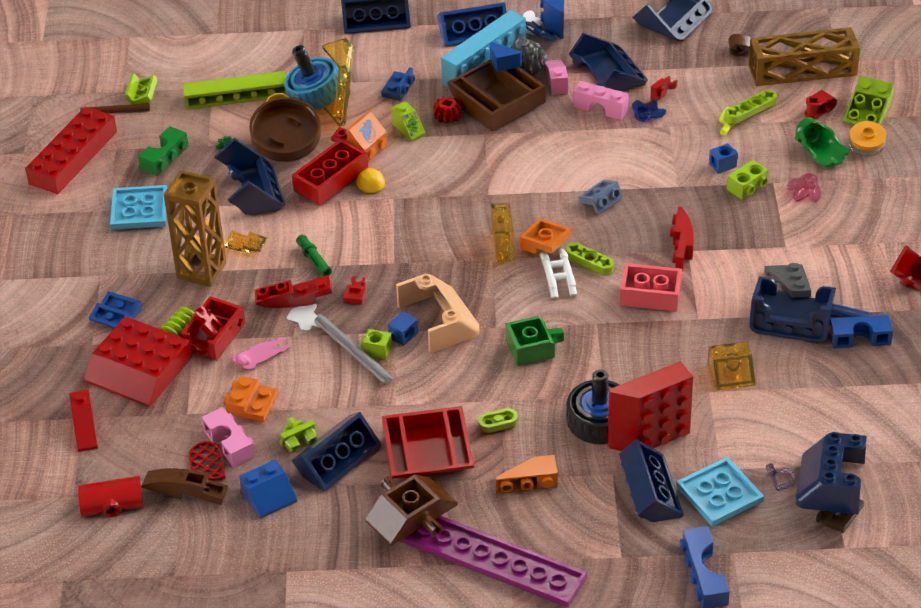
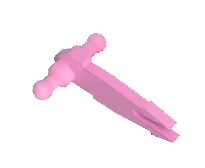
(258, 353)

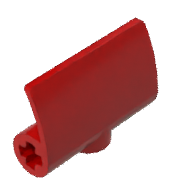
(110, 497)

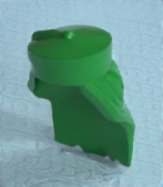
(820, 142)

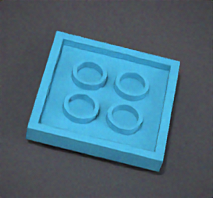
(138, 207)
(720, 491)

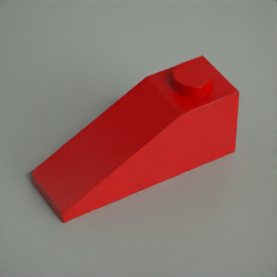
(83, 420)

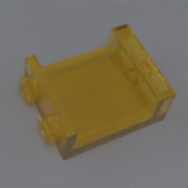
(502, 231)

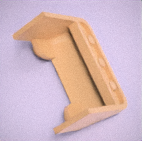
(458, 321)

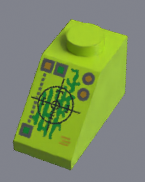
(407, 121)

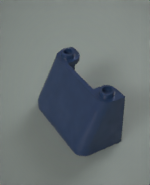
(791, 317)

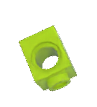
(377, 344)

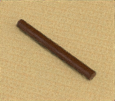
(122, 108)

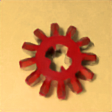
(447, 109)

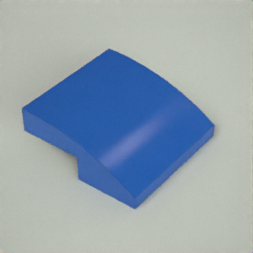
(114, 309)

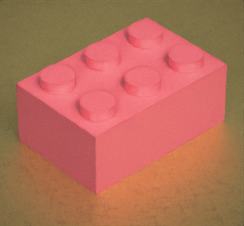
(651, 287)

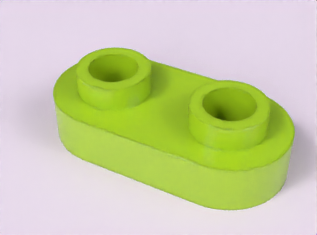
(498, 420)

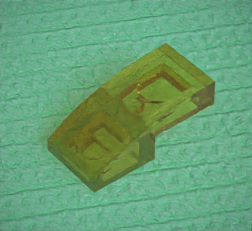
(252, 243)

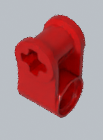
(819, 104)

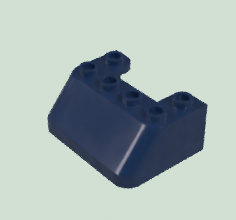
(820, 477)

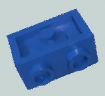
(398, 85)

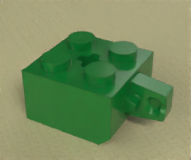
(532, 340)

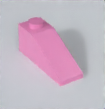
(557, 77)

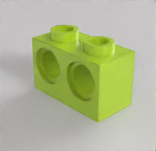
(747, 179)

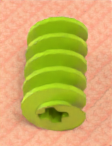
(178, 321)

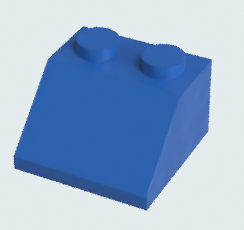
(553, 16)
(267, 488)

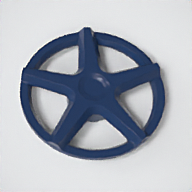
(540, 32)

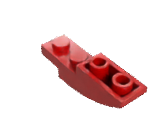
(682, 238)
(288, 295)

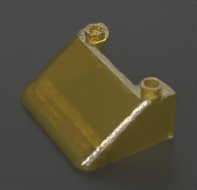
(342, 54)

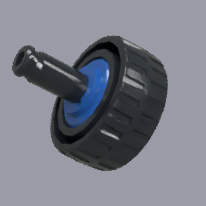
(589, 408)

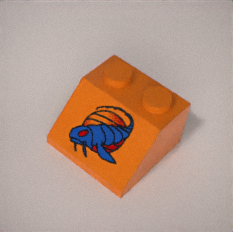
(367, 135)

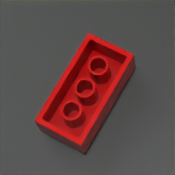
(329, 172)

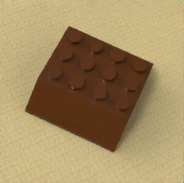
(497, 96)

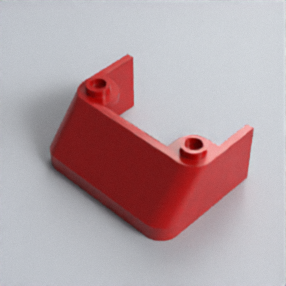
(908, 268)

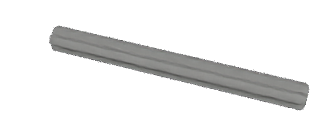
(353, 349)

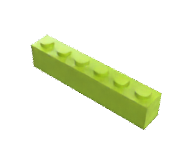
(233, 90)

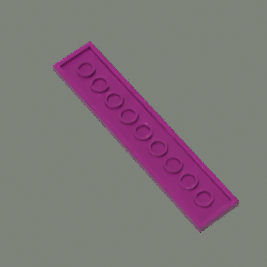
(501, 560)

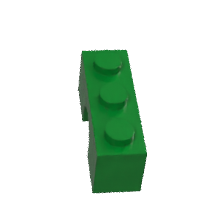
(172, 144)

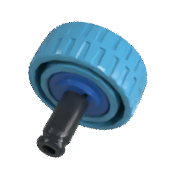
(312, 79)

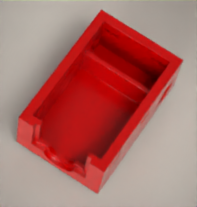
(229, 315)

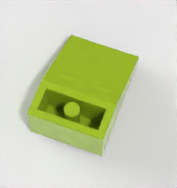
(869, 101)

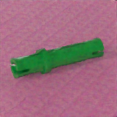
(310, 251)

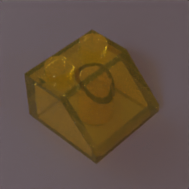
(731, 365)

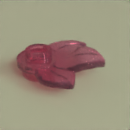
(803, 188)

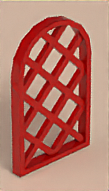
(203, 445)

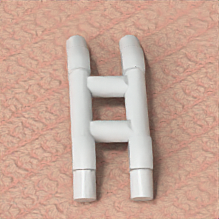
(552, 278)

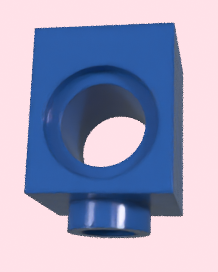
(723, 158)
(403, 328)

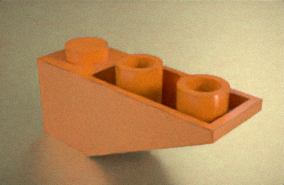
(532, 474)

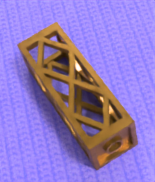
(760, 56)
(194, 207)

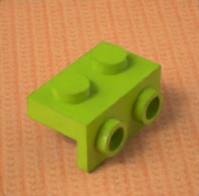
(140, 90)

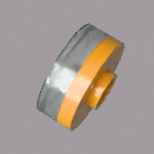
(867, 138)

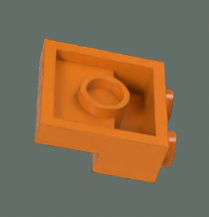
(544, 236)
(250, 399)

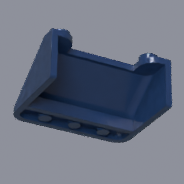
(675, 18)
(607, 63)

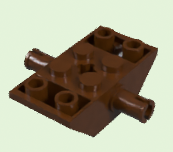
(409, 507)

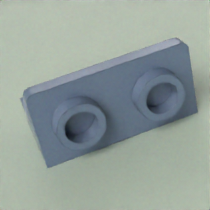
(602, 195)

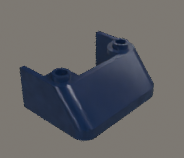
(257, 176)

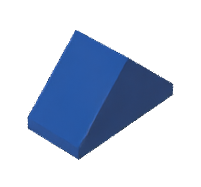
(505, 57)

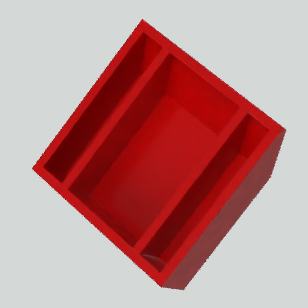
(137, 361)
(651, 408)
(427, 442)

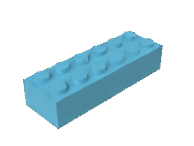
(477, 48)

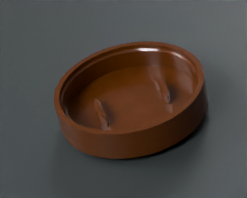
(285, 129)

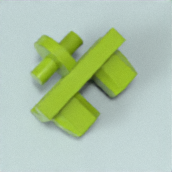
(296, 430)

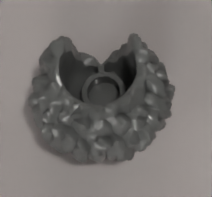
(532, 55)

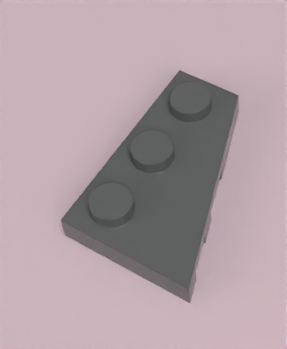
(792, 279)

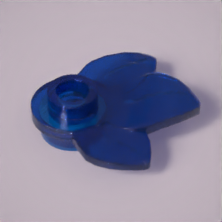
(645, 112)

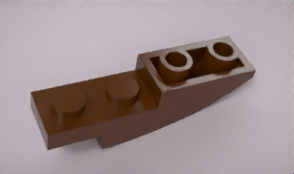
(177, 482)

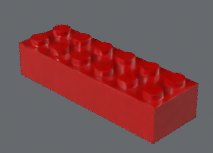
(71, 150)

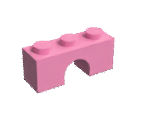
(613, 101)
(237, 446)

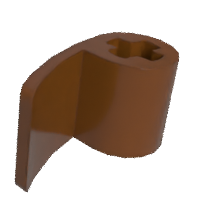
(738, 44)

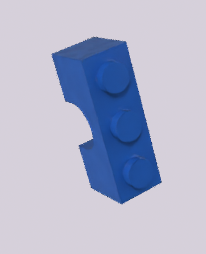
(875, 328)

